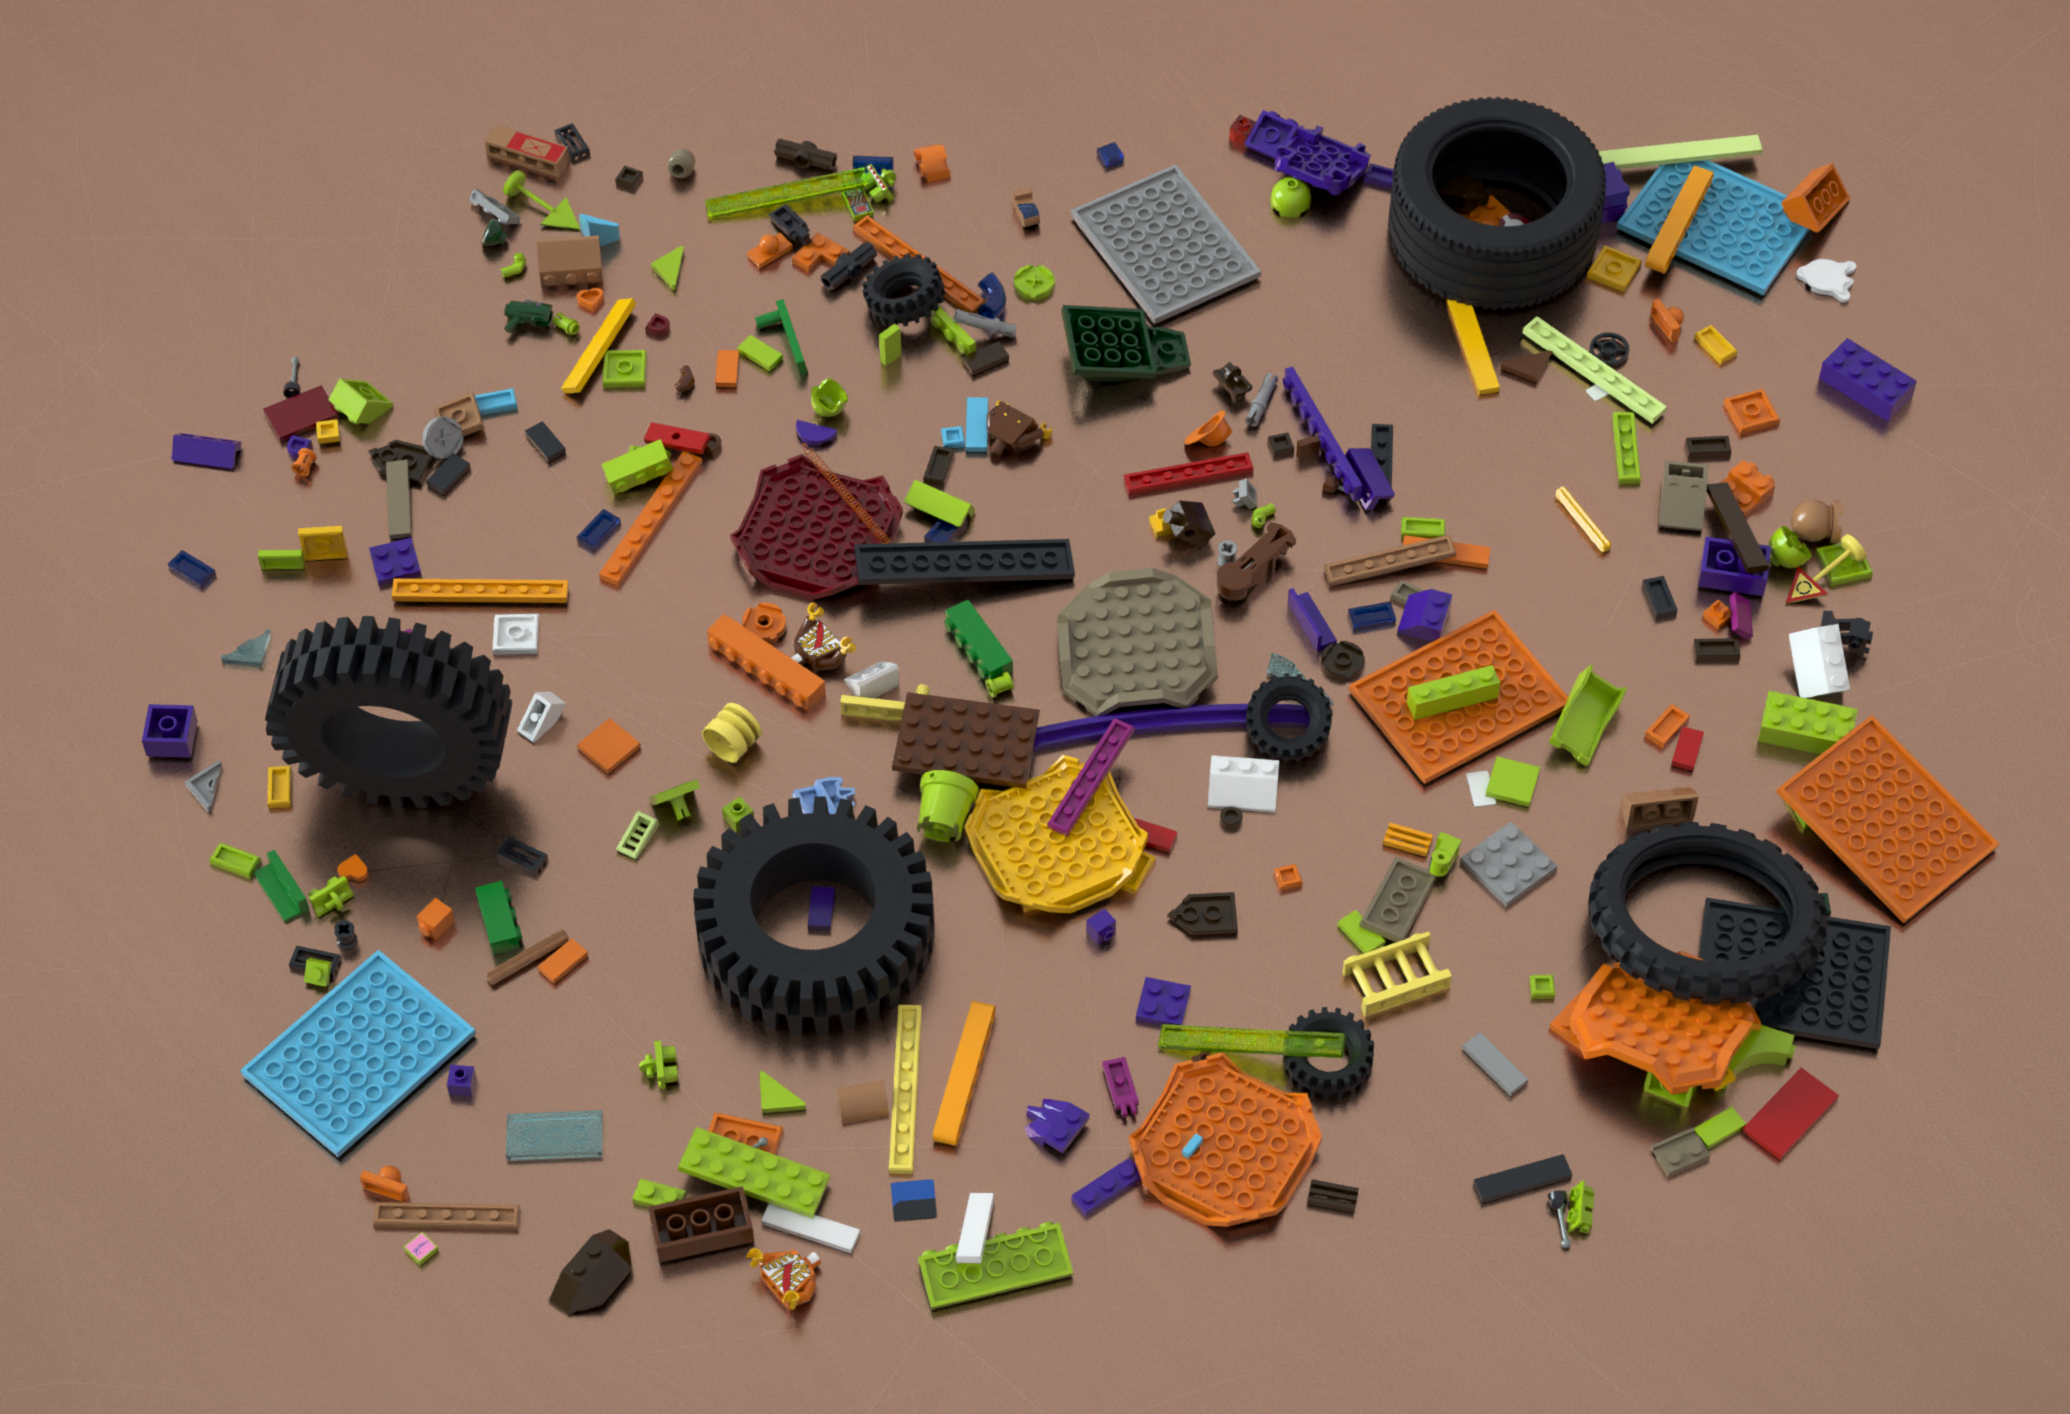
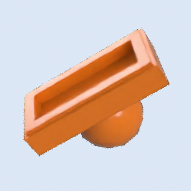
(769, 249)
(1667, 319)
(385, 1183)

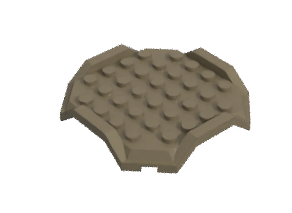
(1136, 642)

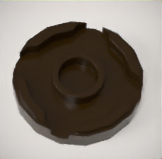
(1342, 661)

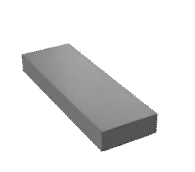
(1495, 1064)

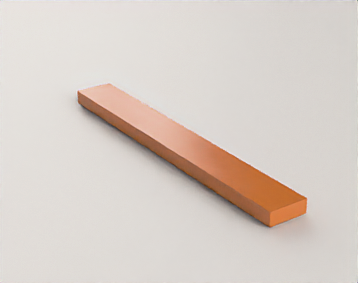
(894, 246)

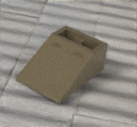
(1683, 495)

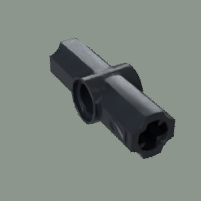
(848, 266)

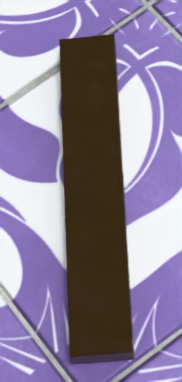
(1737, 527)

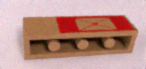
(527, 150)

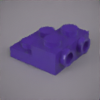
(1270, 132)

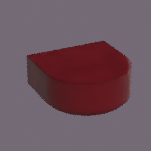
(658, 326)

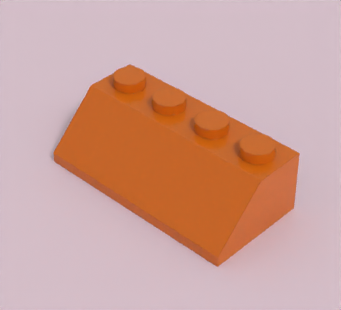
(1816, 198)

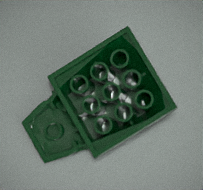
(1120, 345)

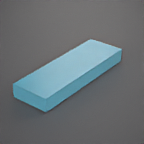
(976, 424)

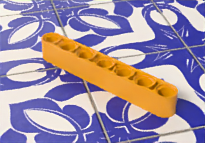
(1679, 219)
(964, 1073)

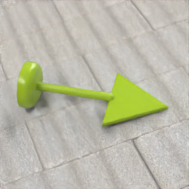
(560, 217)

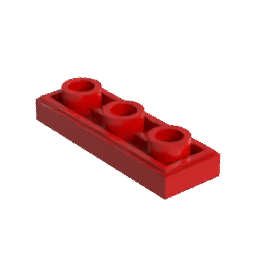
(677, 438)

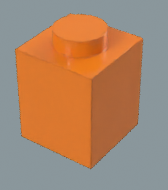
(435, 919)

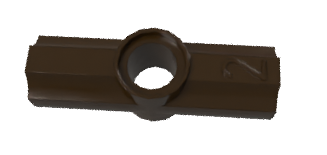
(805, 154)

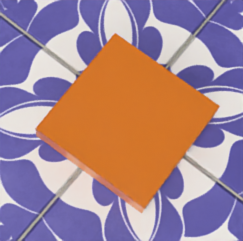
(1751, 411)
(608, 745)

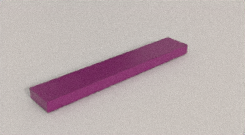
(1090, 777)

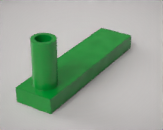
(782, 315)

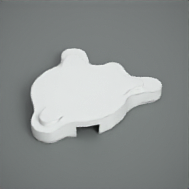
(1828, 277)

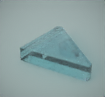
(250, 652)

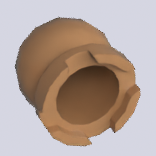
(1815, 521)

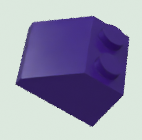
(1425, 615)

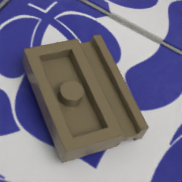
(1680, 1152)

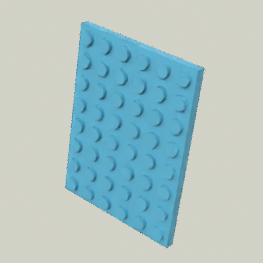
(1735, 230)
(358, 1053)

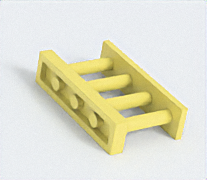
(1397, 994)

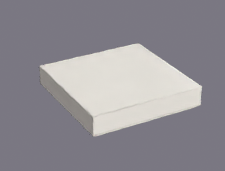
(515, 634)

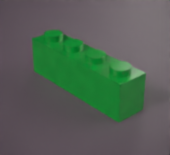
(978, 641)

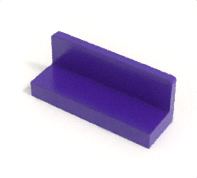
(205, 450)
(1373, 481)
(1310, 620)

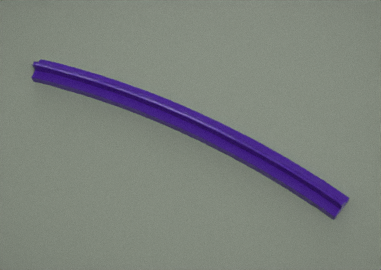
(1165, 720)

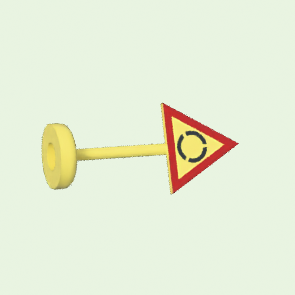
(1806, 587)

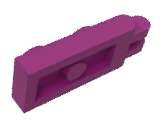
(1121, 1085)

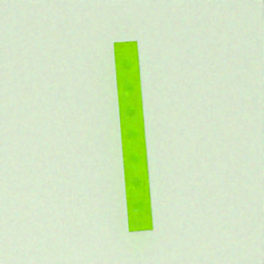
(786, 193)
(1252, 1041)

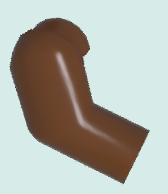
(686, 381)

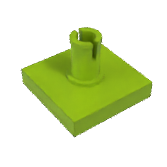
(676, 797)

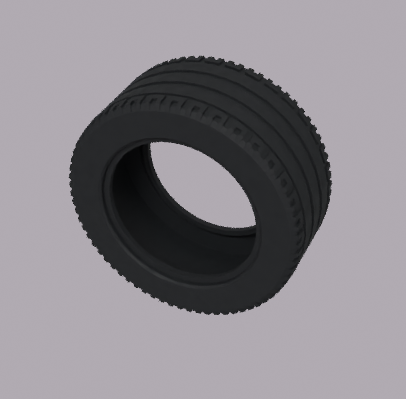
(1507, 144)

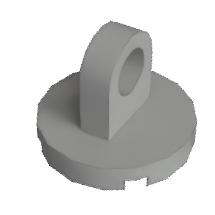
(442, 437)

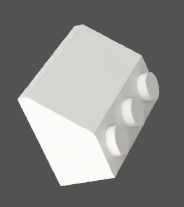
(1819, 661)
(1243, 783)

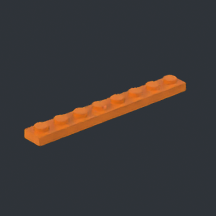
(650, 518)

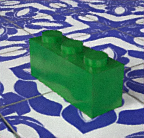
(498, 917)

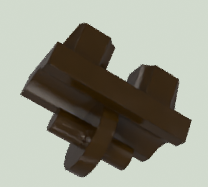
(1233, 381)

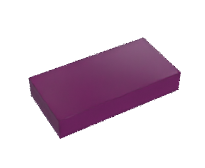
(1741, 616)

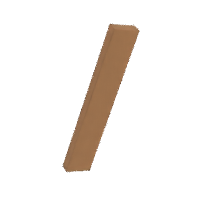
(1389, 560)
(446, 1216)

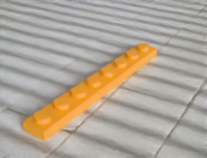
(480, 590)

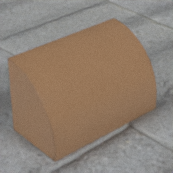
(862, 1102)

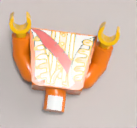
(787, 1274)

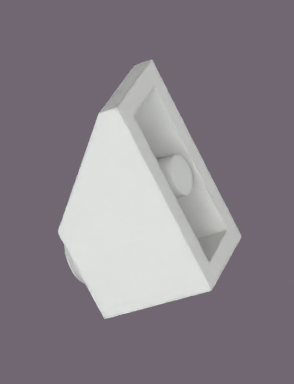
(541, 715)

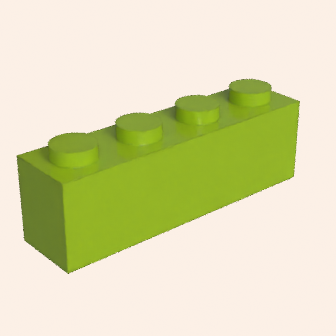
(1453, 692)

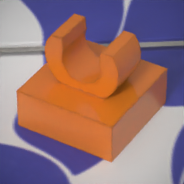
(1717, 614)

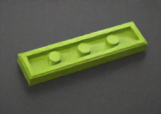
(1626, 448)

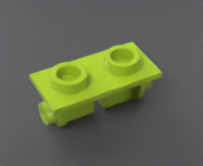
(1581, 1198)

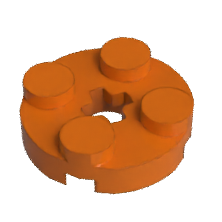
(769, 612)

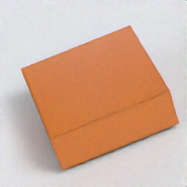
(1288, 877)

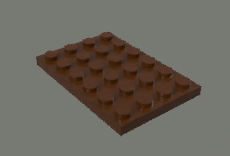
(966, 737)

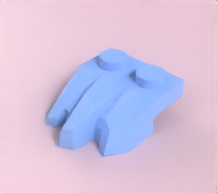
(828, 787)

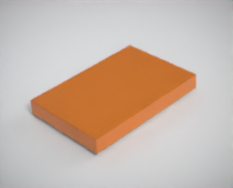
(747, 1131)

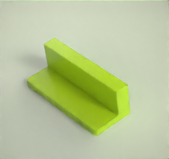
(938, 504)

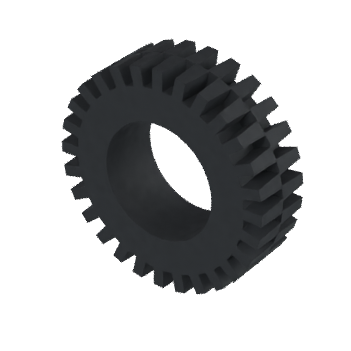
(336, 670)
(825, 980)

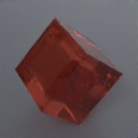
(1241, 129)

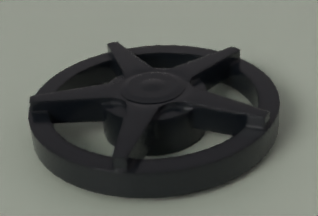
(1610, 348)

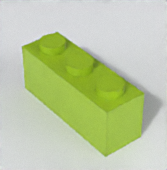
(637, 467)

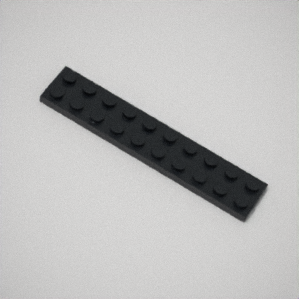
(963, 561)

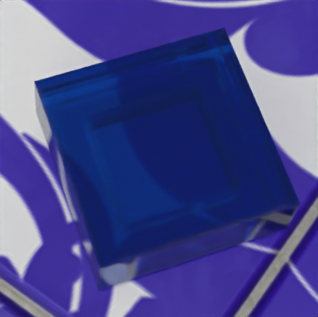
(1110, 154)

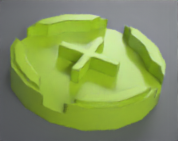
(1034, 282)

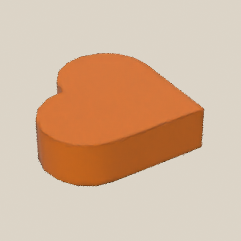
(591, 298)
(353, 869)

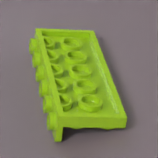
(1006, 1265)

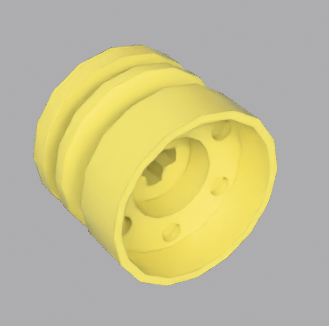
(732, 732)

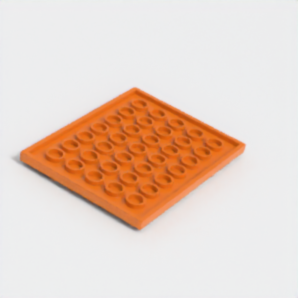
(1456, 736)
(1887, 818)

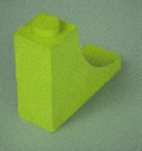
(1763, 1047)

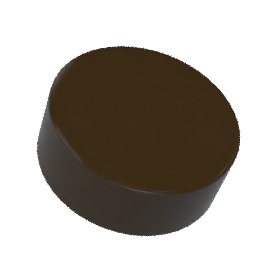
(1231, 818)

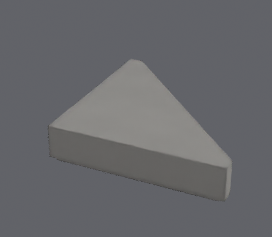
(204, 785)

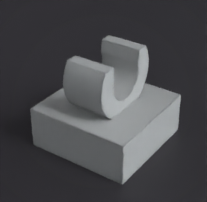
(1246, 494)

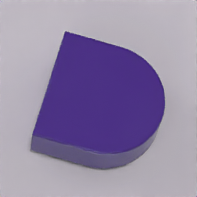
(296, 443)

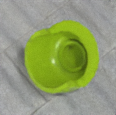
(828, 398)

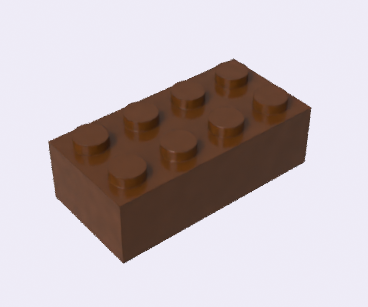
(701, 1224)

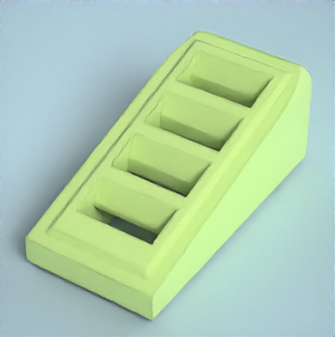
(639, 818)

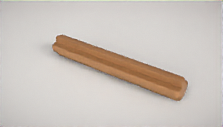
(527, 957)

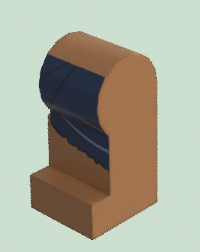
(1025, 207)

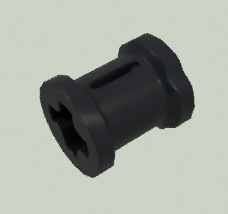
(345, 935)

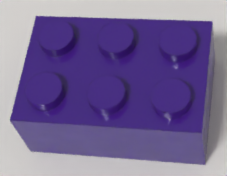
(1724, 570)

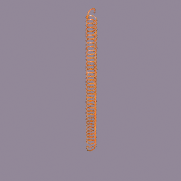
(842, 495)

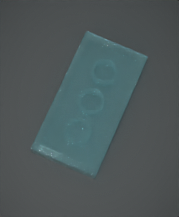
(554, 1134)

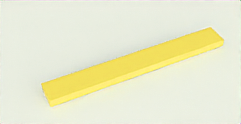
(905, 1089)

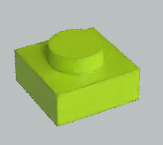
(317, 972)

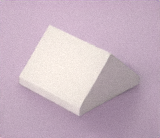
(874, 680)

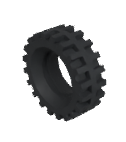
(897, 275)
(1296, 690)
(1336, 1082)

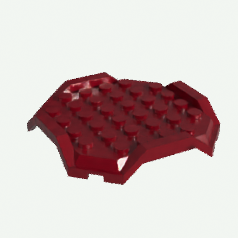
(803, 531)

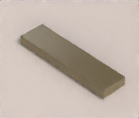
(398, 499)

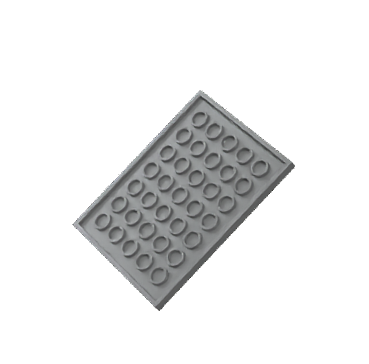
(1165, 243)

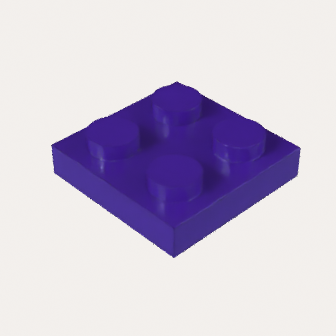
(395, 561)
(1163, 1002)

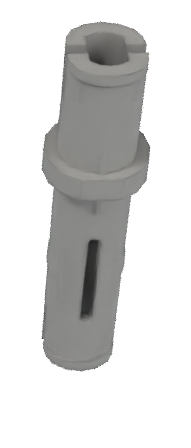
(980, 322)
(1259, 405)

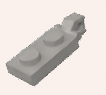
(494, 207)

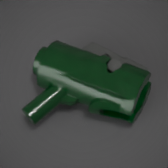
(528, 313)

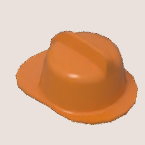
(1212, 432)

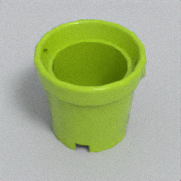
(945, 804)

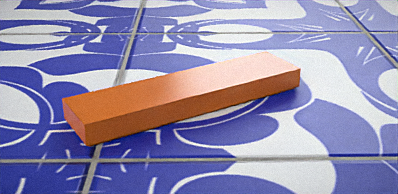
(1466, 554)

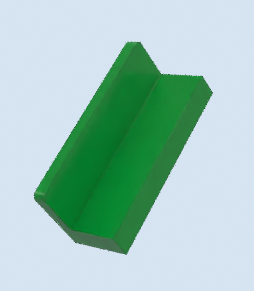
(281, 888)

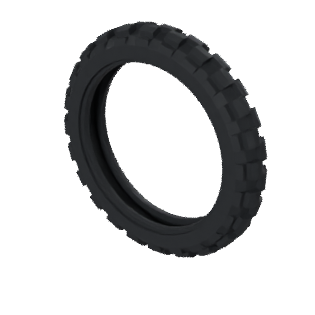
(1693, 977)

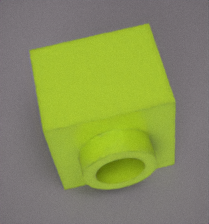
(735, 811)

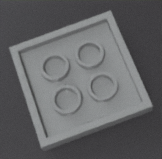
(1508, 864)

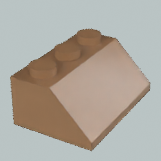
(569, 260)
(1659, 807)

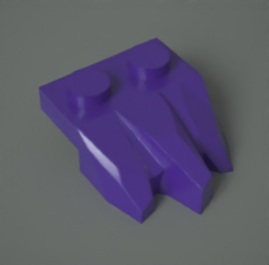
(1055, 1123)

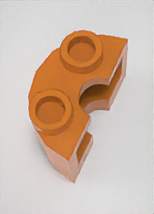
(932, 162)

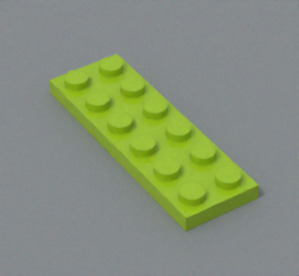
(758, 1171)

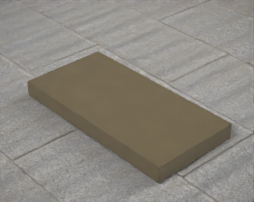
(1398, 900)

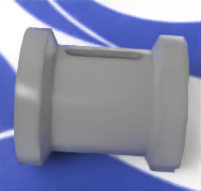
(1226, 550)

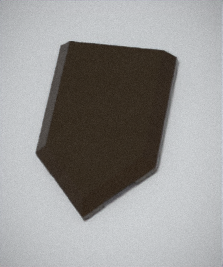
(397, 450)
(1206, 913)

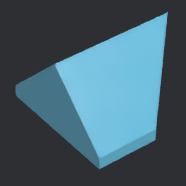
(606, 230)

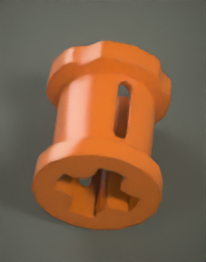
(312, 457)

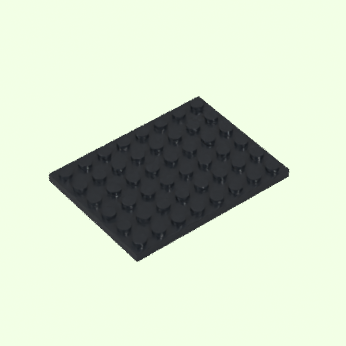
(1831, 1002)

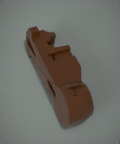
(1238, 577)

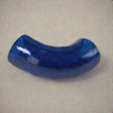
(994, 295)

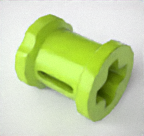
(999, 684)

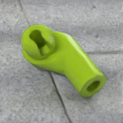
(517, 266)
(1260, 514)

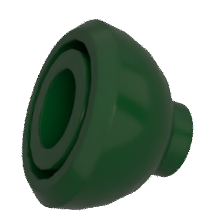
(493, 234)

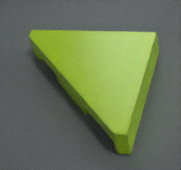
(669, 266)
(776, 1097)

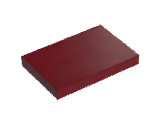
(300, 413)

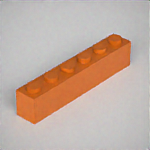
(766, 662)

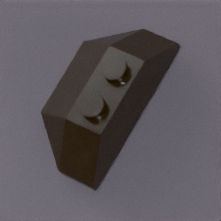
(592, 1273)

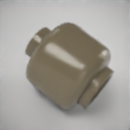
(681, 163)

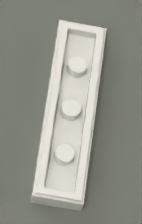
(975, 1228)
(816, 1229)

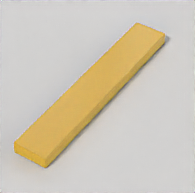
(598, 346)
(1474, 347)

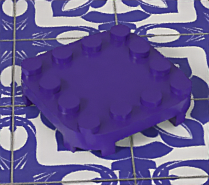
(1322, 160)

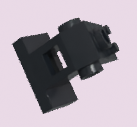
(1858, 631)

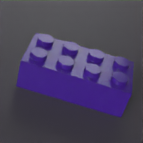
(1867, 379)

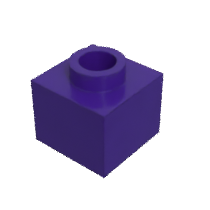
(1101, 926)
(461, 1080)

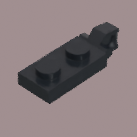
(791, 224)

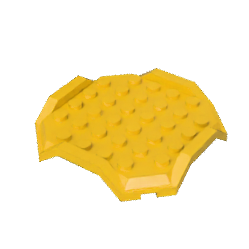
(1041, 866)

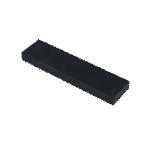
(1383, 447)
(1522, 1178)

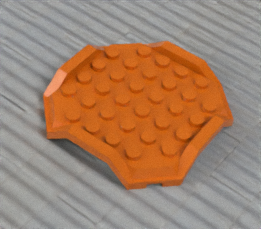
(1670, 1037)
(1251, 1151)

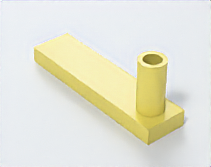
(876, 708)

